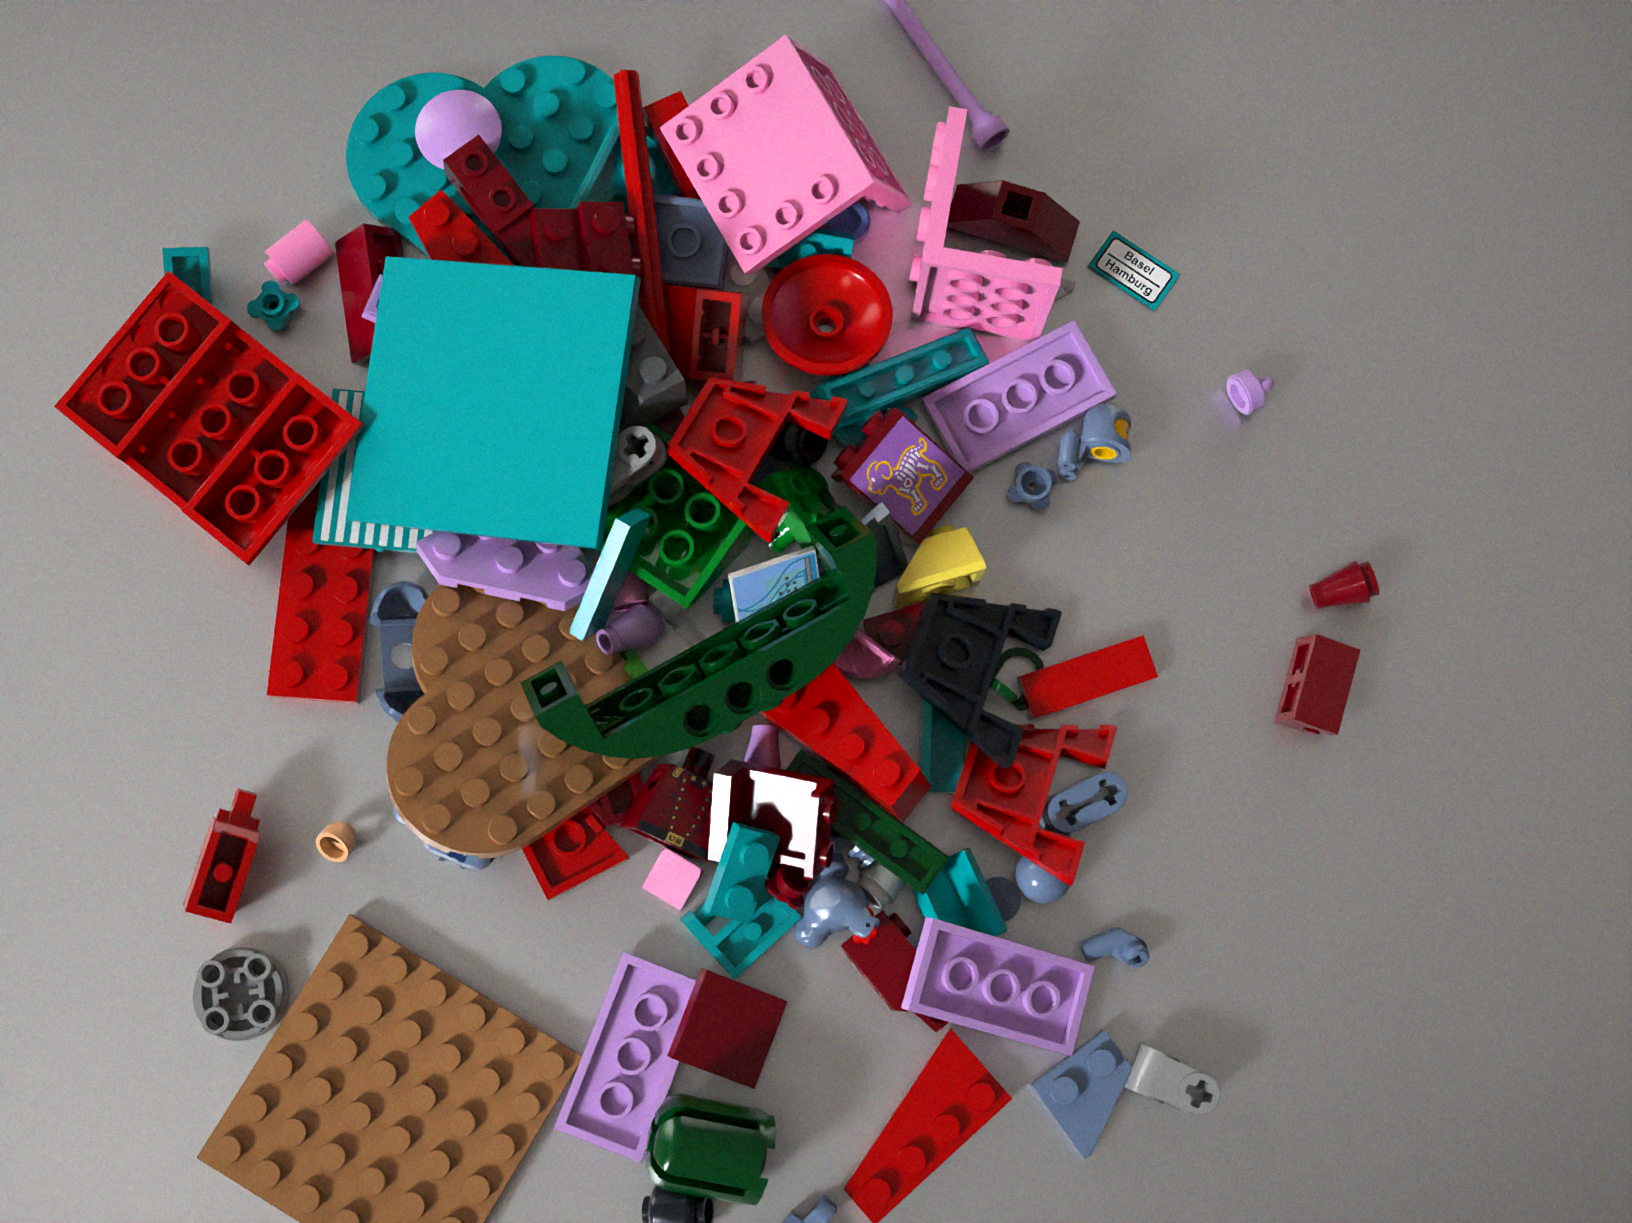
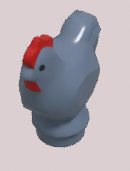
(834, 907)

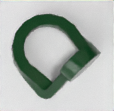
(1001, 689)

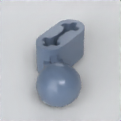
(1033, 880)

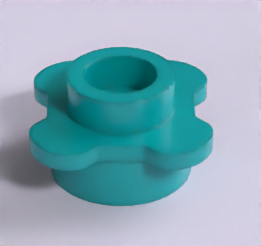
(282, 314)

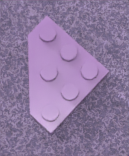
(508, 567)

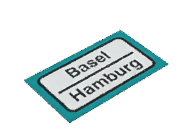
(1133, 270)

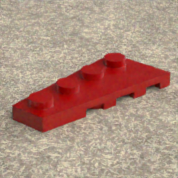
(452, 235)
(573, 854)

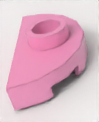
(865, 658)

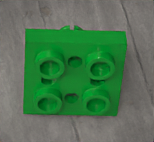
(808, 500)

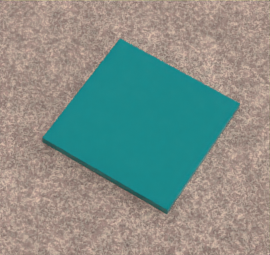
(494, 400)

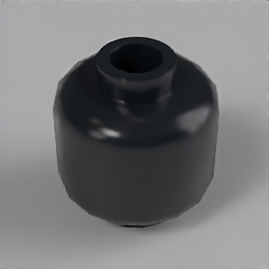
(798, 446)
(676, 1207)

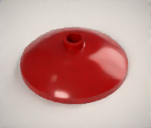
(831, 293)

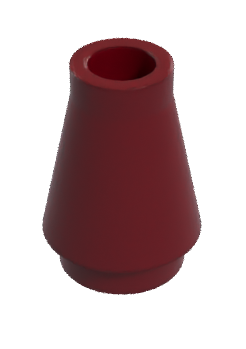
(1346, 586)

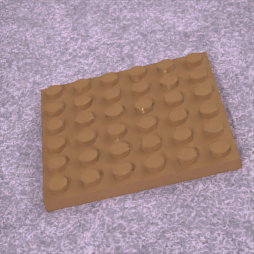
(389, 1094)

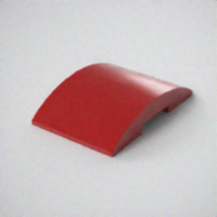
(209, 417)

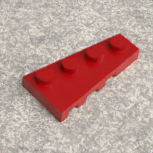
(932, 1121)

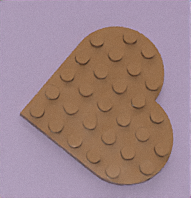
(469, 754)

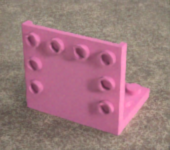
(779, 153)
(968, 287)

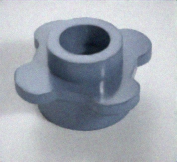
(1042, 478)

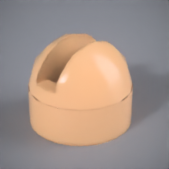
(336, 841)

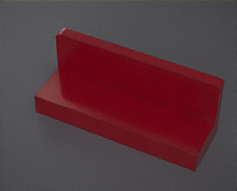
(360, 263)

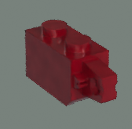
(888, 964)

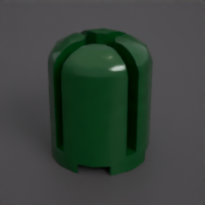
(710, 1149)

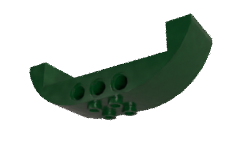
(731, 672)

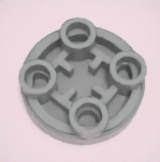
(240, 994)

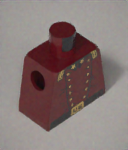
(676, 806)

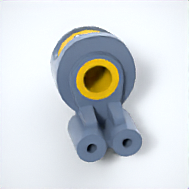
(1101, 438)

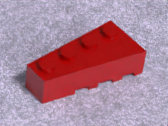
(849, 738)

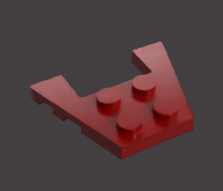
(732, 433)
(1013, 799)

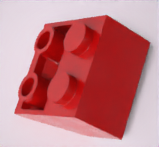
(706, 331)

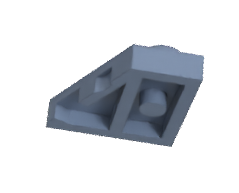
(1084, 1090)

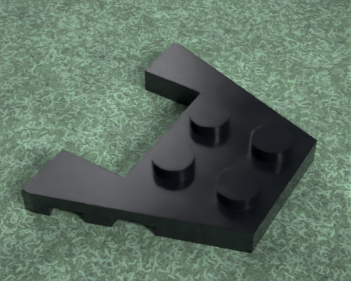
(956, 658)

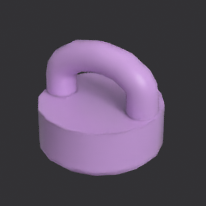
(1248, 391)

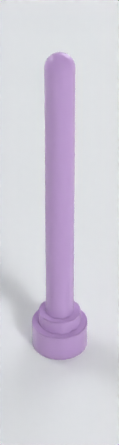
(987, 128)

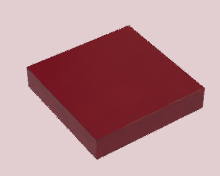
(727, 1028)

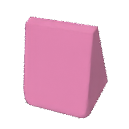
(673, 878)

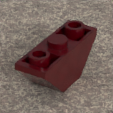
(1014, 217)

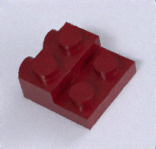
(585, 238)

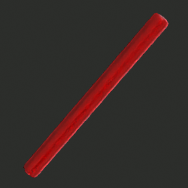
(641, 201)

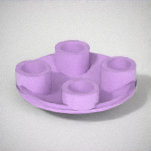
(454, 120)

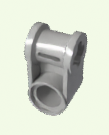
(629, 467)
(1166, 1081)

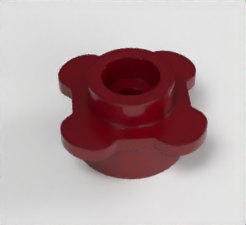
(788, 884)

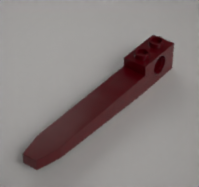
(505, 213)

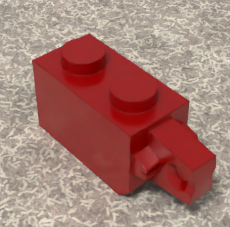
(224, 860)

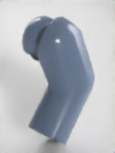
(1118, 944)

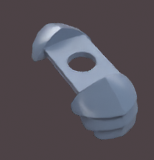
(396, 615)

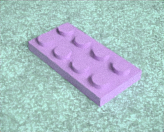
(1018, 397)
(998, 986)
(626, 1059)

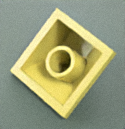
(942, 565)

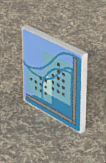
(771, 580)

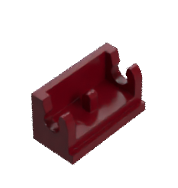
(1317, 685)

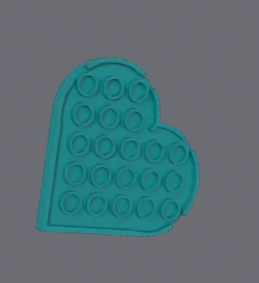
(551, 130)

